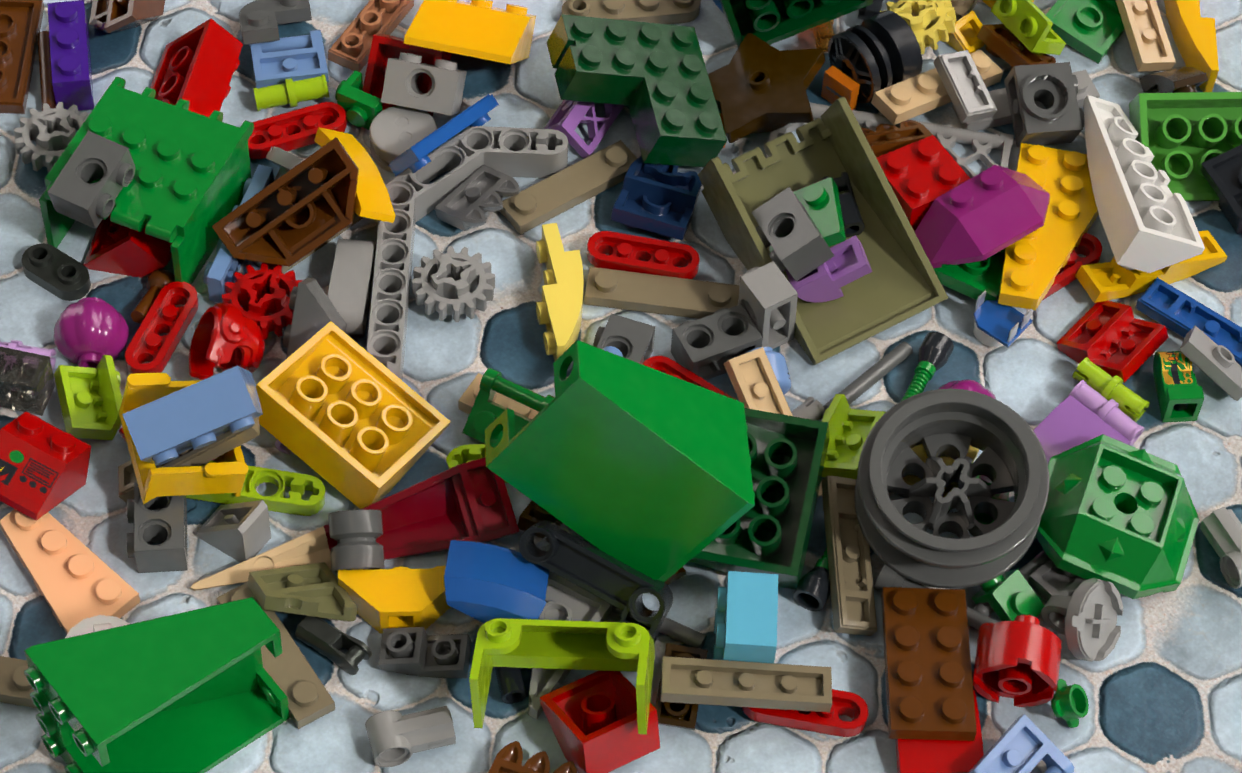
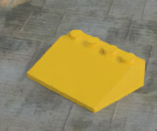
(347, 416)

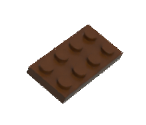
(928, 664)

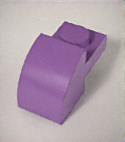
(826, 280)

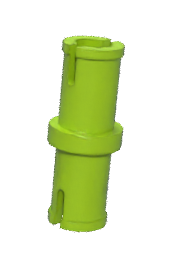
(291, 92)
(1111, 388)

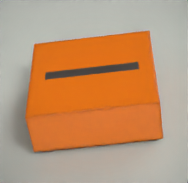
(838, 84)

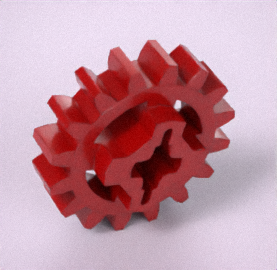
(263, 296)

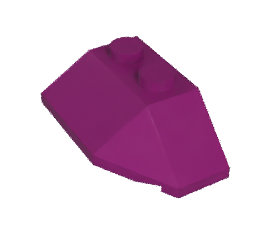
(982, 217)

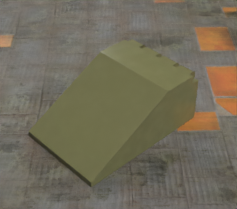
(901, 275)

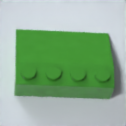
(1186, 132)

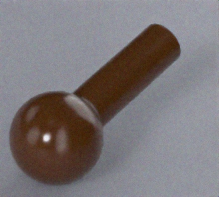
(155, 283)

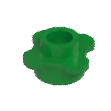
(1070, 703)

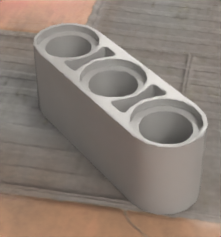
(353, 282)

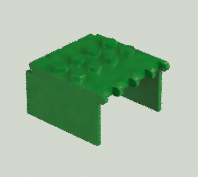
(184, 175)

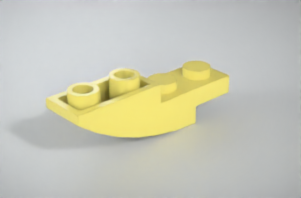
(561, 292)

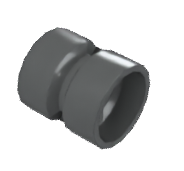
(356, 540)

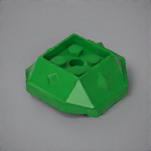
(1118, 517)

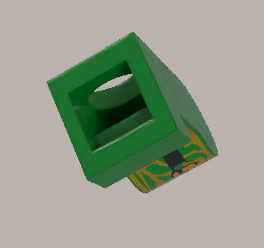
(1176, 385)

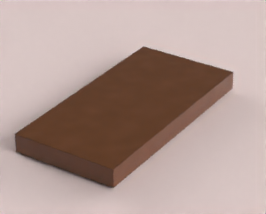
(18, 45)

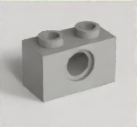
(402, 89)
(769, 303)

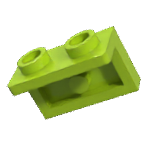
(1029, 26)
(90, 399)
(847, 436)

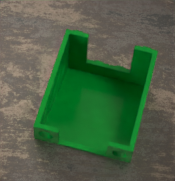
(630, 459)
(159, 691)

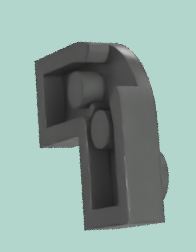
(261, 18)

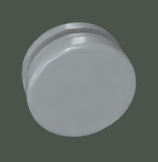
(397, 131)

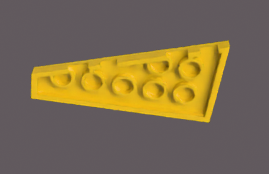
(1038, 257)

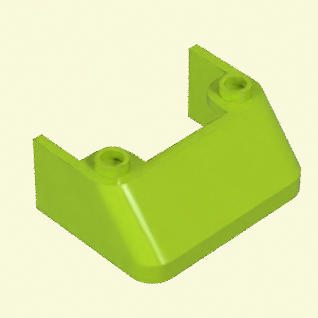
(562, 646)

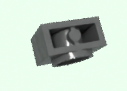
(1057, 91)

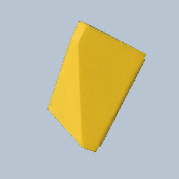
(965, 35)

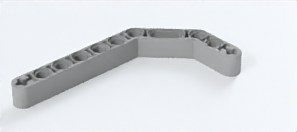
(505, 149)

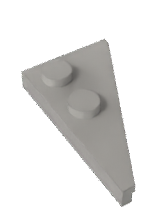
(567, 603)

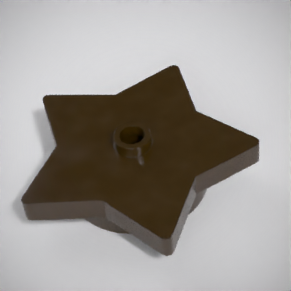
(764, 87)

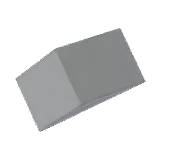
(238, 529)

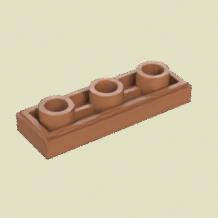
(376, 17)

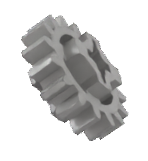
(51, 132)
(453, 283)

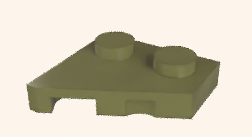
(302, 591)

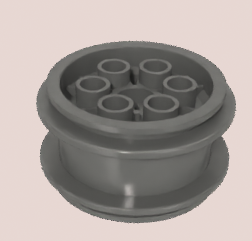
(947, 426)

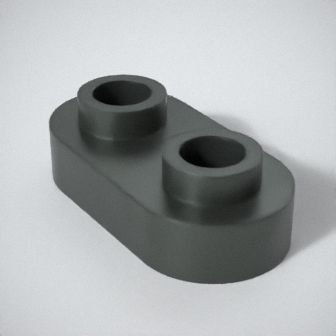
(49, 269)

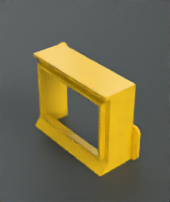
(218, 477)

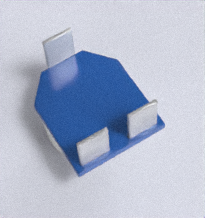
(998, 323)

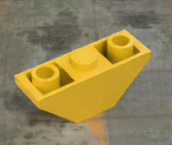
(397, 595)

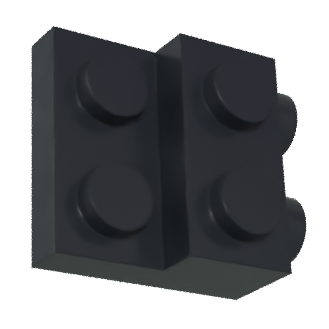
(1225, 178)

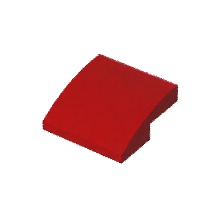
(1113, 339)
(940, 755)

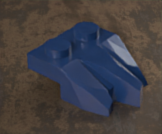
(657, 199)

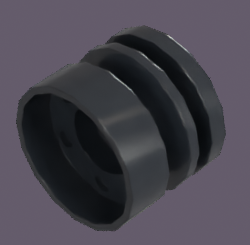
(876, 53)

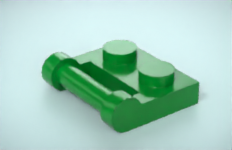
(486, 411)

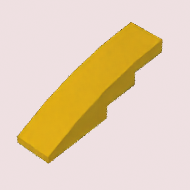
(1194, 38)
(371, 195)
(1111, 281)

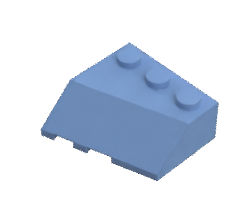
(194, 416)

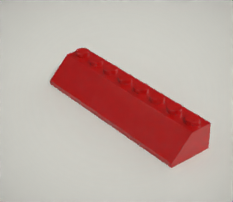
(193, 69)

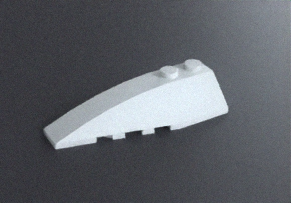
(1137, 209)

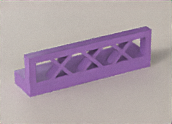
(572, 113)

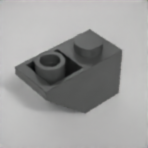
(310, 315)

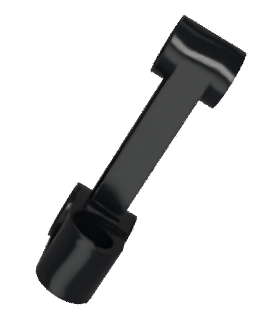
(598, 574)

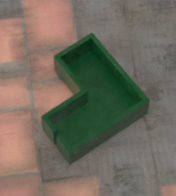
(653, 72)

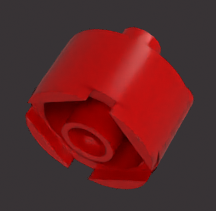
(1017, 661)

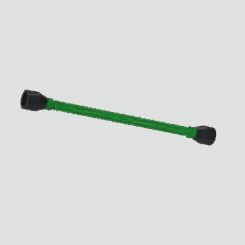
(932, 355)

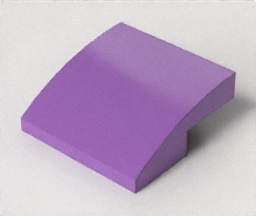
(1070, 426)

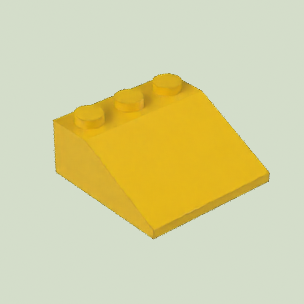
(473, 29)

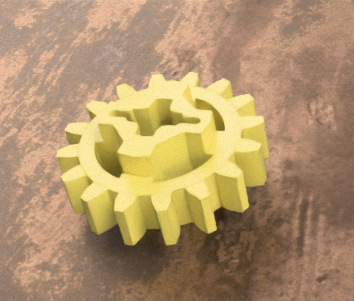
(927, 19)

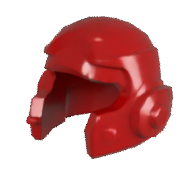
(224, 341)

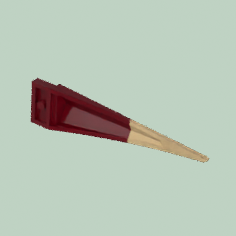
(422, 519)

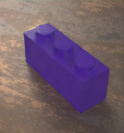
(70, 54)

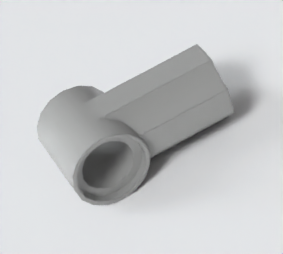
(1225, 536)
(398, 736)

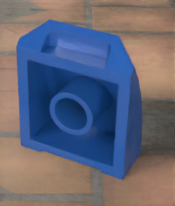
(493, 582)

